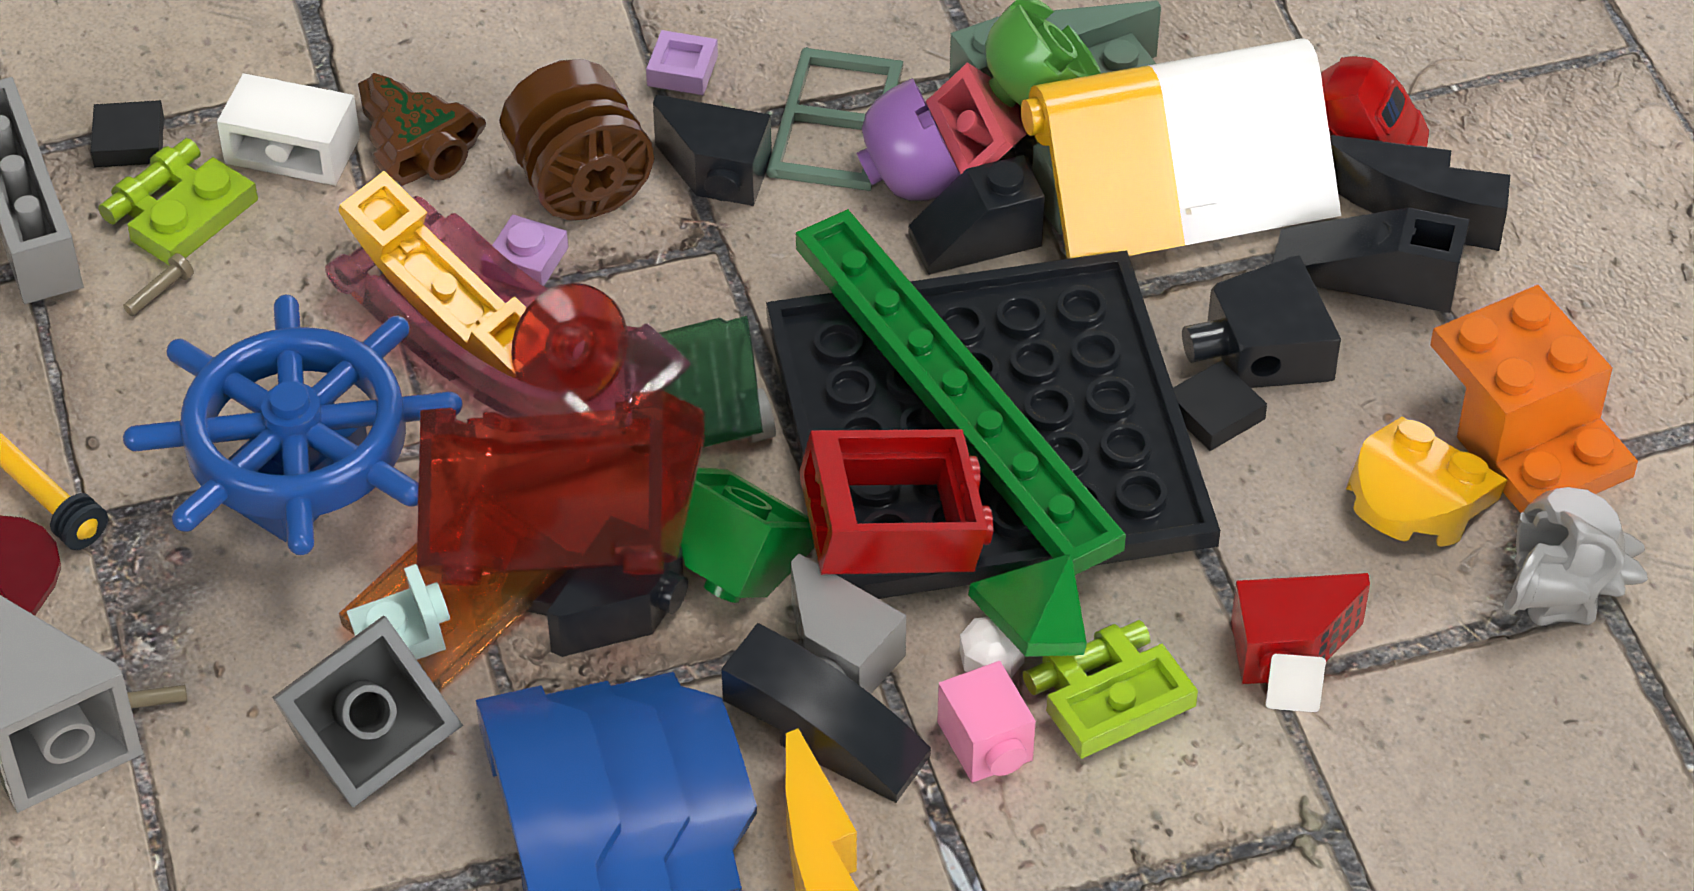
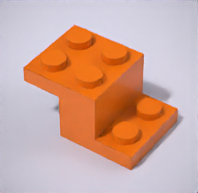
(1533, 397)

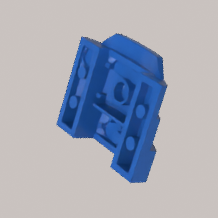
(620, 785)

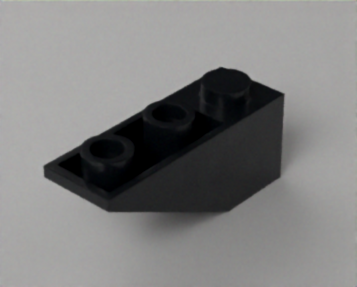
(1383, 255)

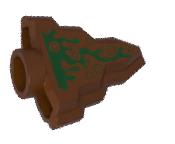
(417, 130)

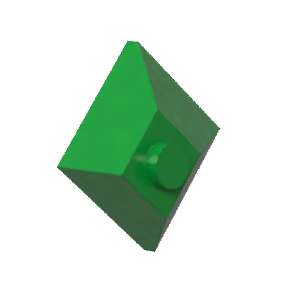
(741, 536)

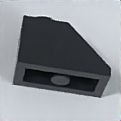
(714, 147)
(981, 217)
(612, 606)

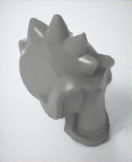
(1569, 555)

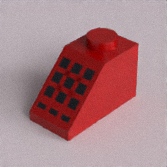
(1294, 618)

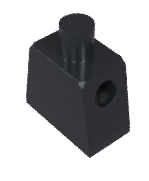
(1268, 327)

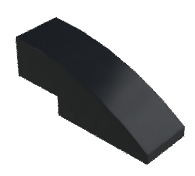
(1401, 176)
(835, 715)

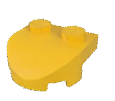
(1420, 483)

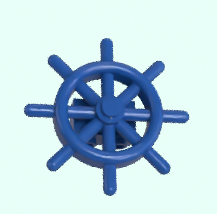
(301, 446)

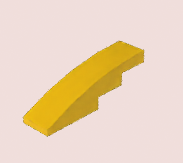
(817, 826)

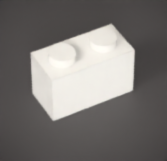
(289, 129)

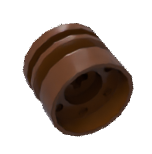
(576, 139)

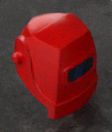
(1370, 103)

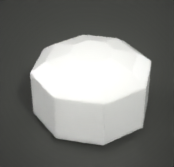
(985, 644)

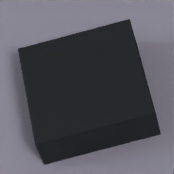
(126, 133)
(1218, 405)

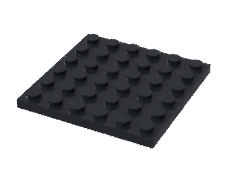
(1073, 358)

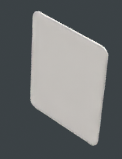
(1295, 682)

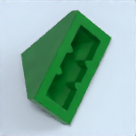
(1036, 607)

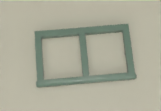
(824, 116)

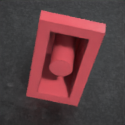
(974, 119)

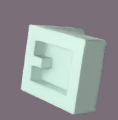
(411, 612)

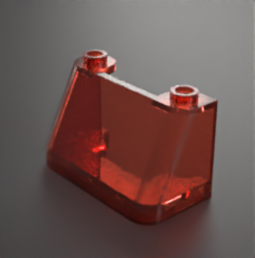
(557, 489)

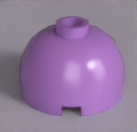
(906, 146)

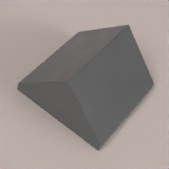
(366, 712)

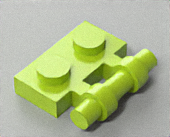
(186, 215)
(1115, 702)

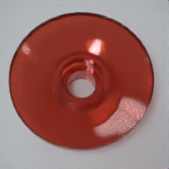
(554, 327)

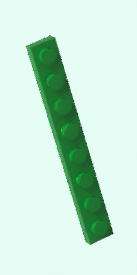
(960, 392)

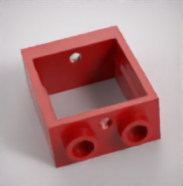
(893, 458)

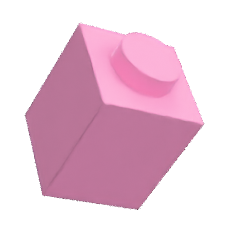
(986, 722)

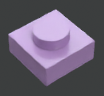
(682, 62)
(532, 246)

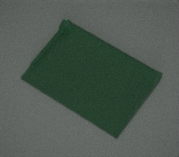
(719, 377)

